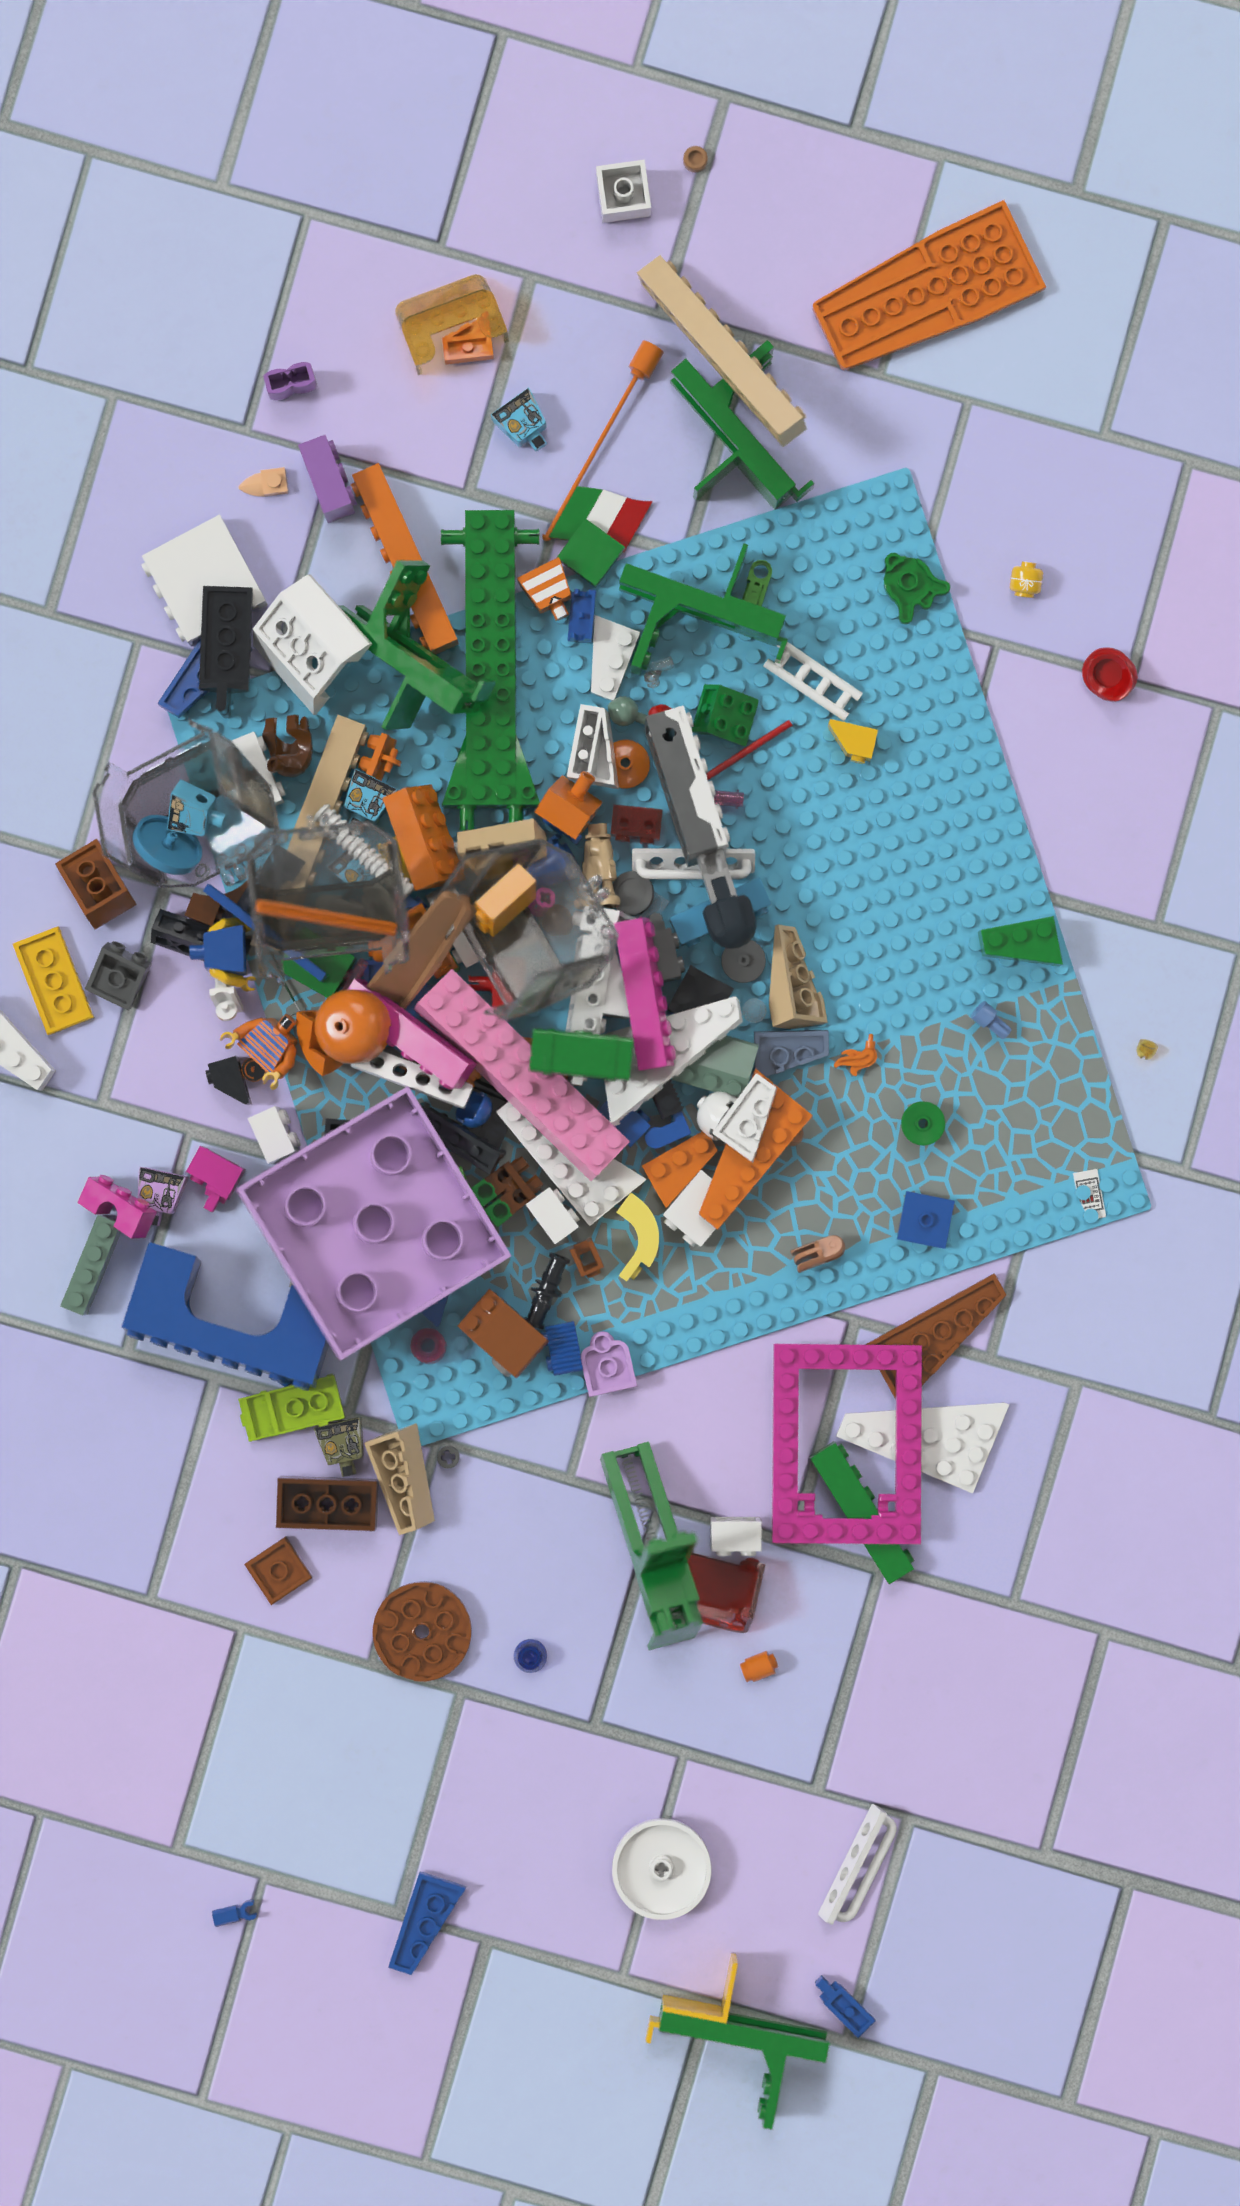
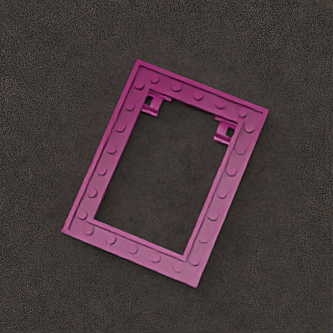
(887, 1527)

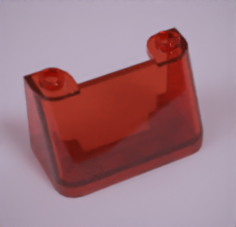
(727, 1591)

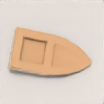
(266, 483)

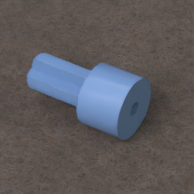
(986, 1015)

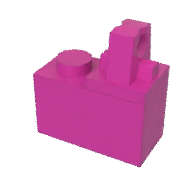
(219, 1174)

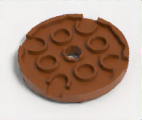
(422, 1605)

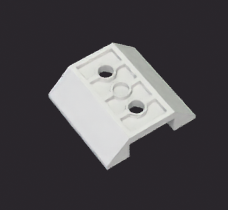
(314, 629)

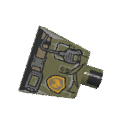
(342, 1443)

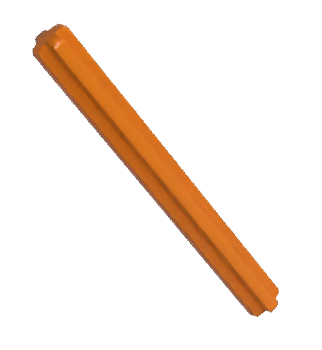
(326, 917)

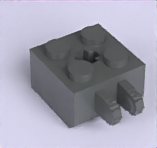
(667, 943)

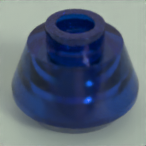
(524, 1650)

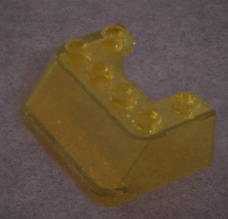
(444, 309)

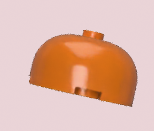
(352, 1026)

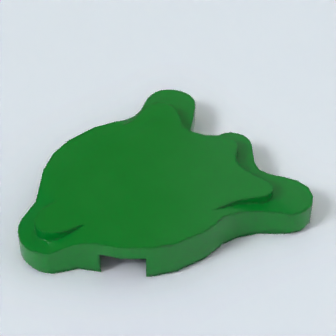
(911, 584)

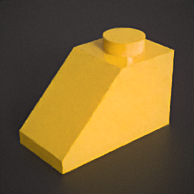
(854, 740)

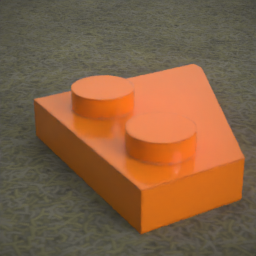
(467, 345)

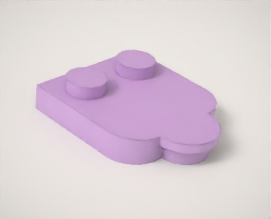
(607, 1365)

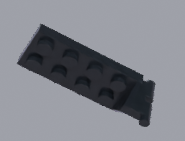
(225, 643)

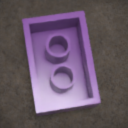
(328, 478)

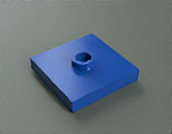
(925, 1220)

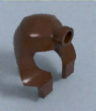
(289, 759)

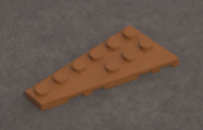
(943, 1326)

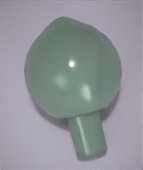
(624, 711)

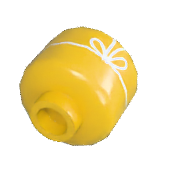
(1026, 580)

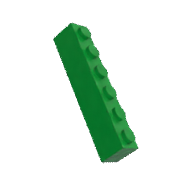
(858, 1503)

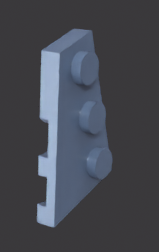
(789, 1049)

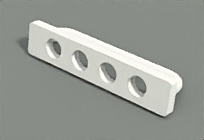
(671, 870)
(458, 1096)
(852, 1864)

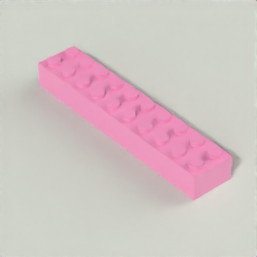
(504, 1062)

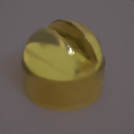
(1146, 1048)

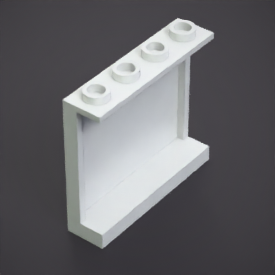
(197, 560)

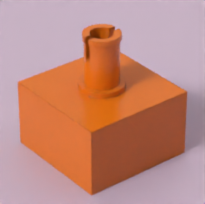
(570, 805)

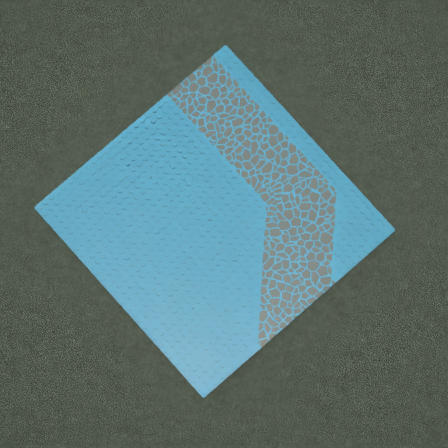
(887, 888)

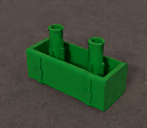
(581, 1054)

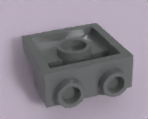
(118, 974)

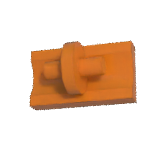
(383, 756)

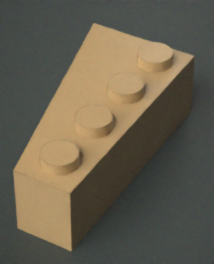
(402, 1477)

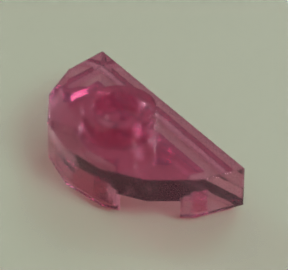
(357, 973)

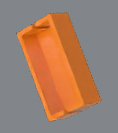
(422, 835)

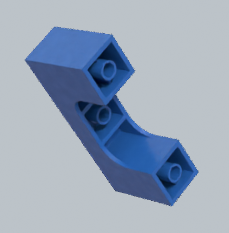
(164, 1315)

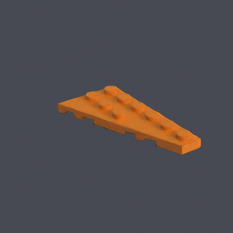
(736, 1174)

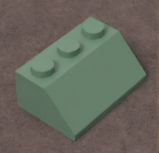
(723, 1067)

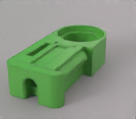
(757, 588)

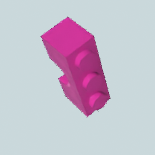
(133, 1213)

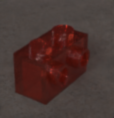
(636, 824)

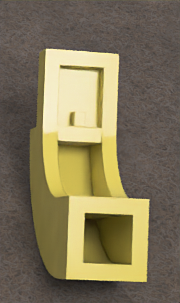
(644, 1222)

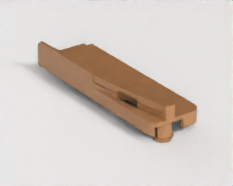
(426, 948)

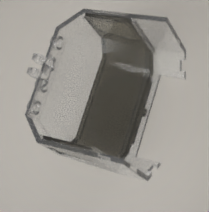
(146, 790)
(329, 869)
(551, 945)

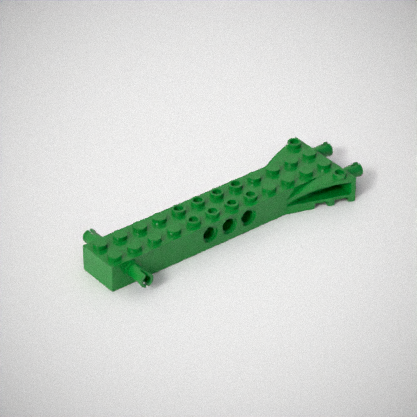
(491, 761)

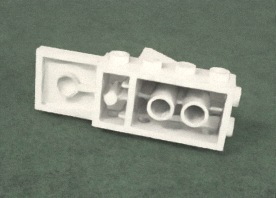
(606, 999)

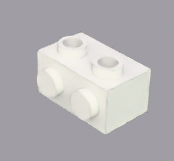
(553, 1215)

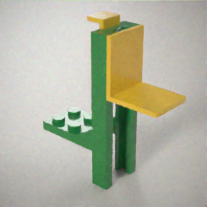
(719, 2025)

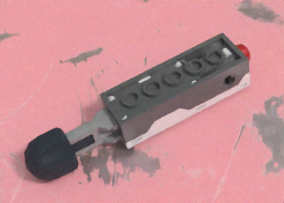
(698, 822)

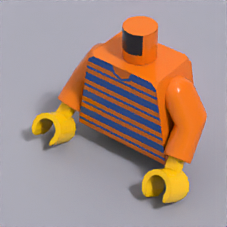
(268, 1045)

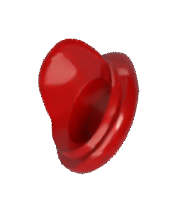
(1109, 674)

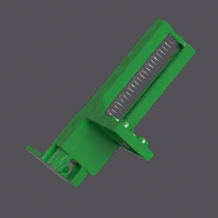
(663, 1564)

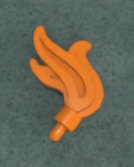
(857, 1059)

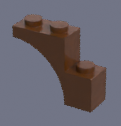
(207, 910)

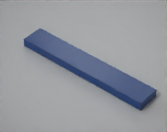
(247, 919)

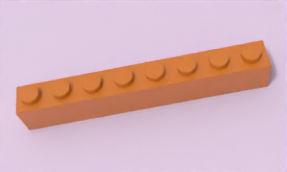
(399, 545)

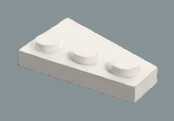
(747, 1118)

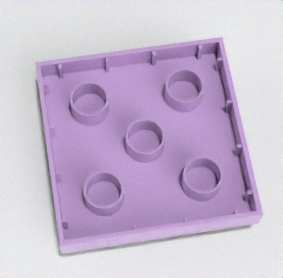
(373, 1223)

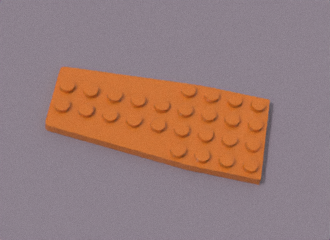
(930, 288)

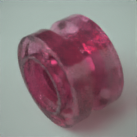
(424, 1335)

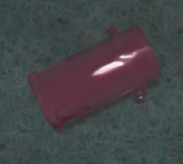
(728, 798)

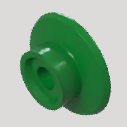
(935, 1123)

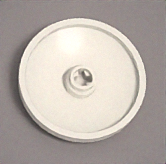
(661, 1869)

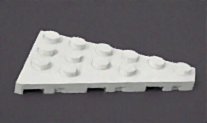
(691, 1035)
(952, 1438)

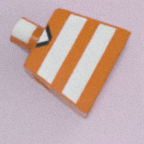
(547, 588)

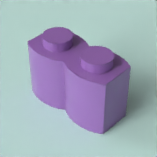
(285, 382)

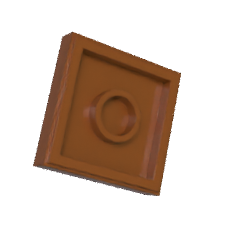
(278, 1570)

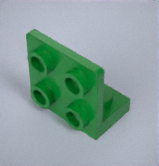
(725, 714)

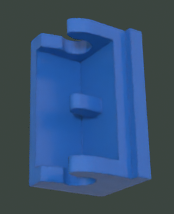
(582, 616)

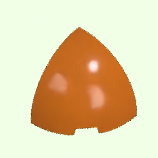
(311, 1049)

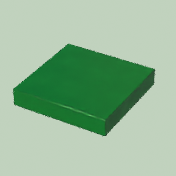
(591, 553)

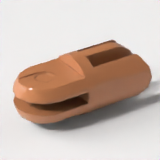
(818, 1252)

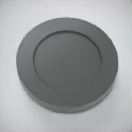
(634, 892)
(744, 963)

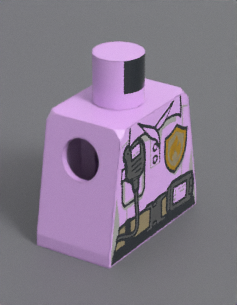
(160, 1190)

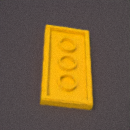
(53, 980)

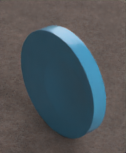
(166, 849)

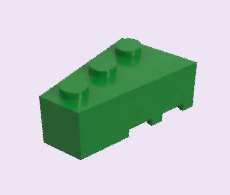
(1024, 941)

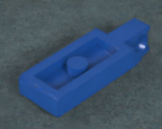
(844, 2006)

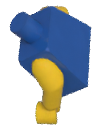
(225, 952)

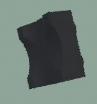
(698, 990)

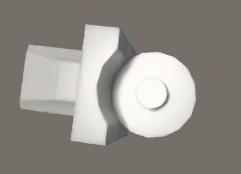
(225, 1001)

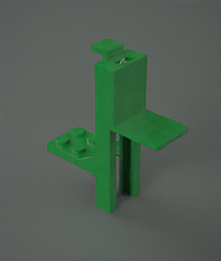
(747, 452)
(674, 597)
(423, 671)

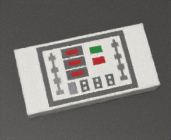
(1095, 1201)

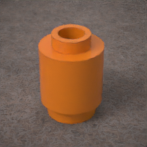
(759, 1666)

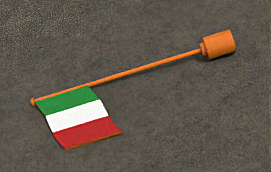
(606, 510)

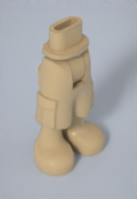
(599, 861)

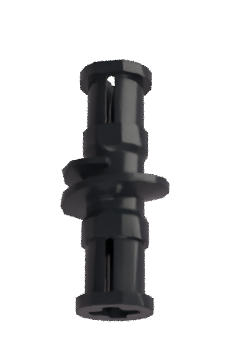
(547, 1290)

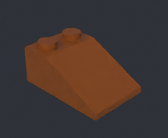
(95, 884)
(503, 1333)

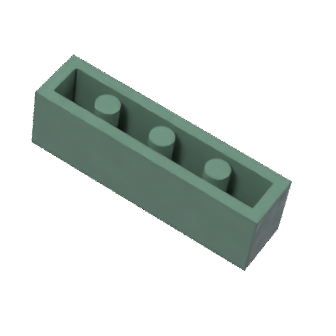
(91, 1266)

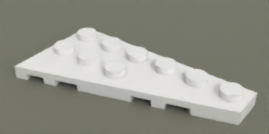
(588, 1197)

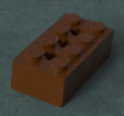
(338, 1516)

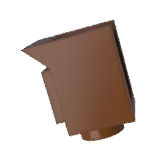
(591, 1269)

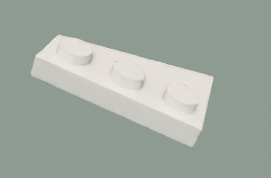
(611, 655)

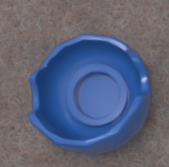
(476, 1111)

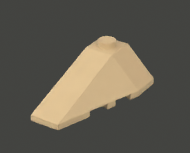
(792, 991)

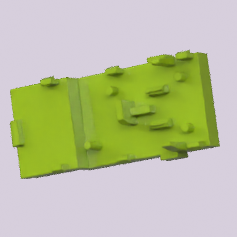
(291, 1409)

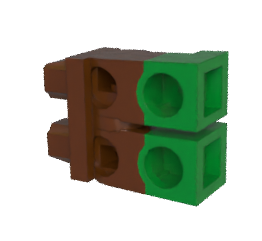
(514, 1189)

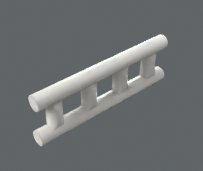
(817, 694)

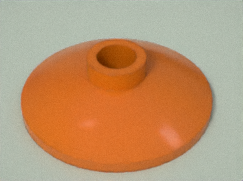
(639, 763)

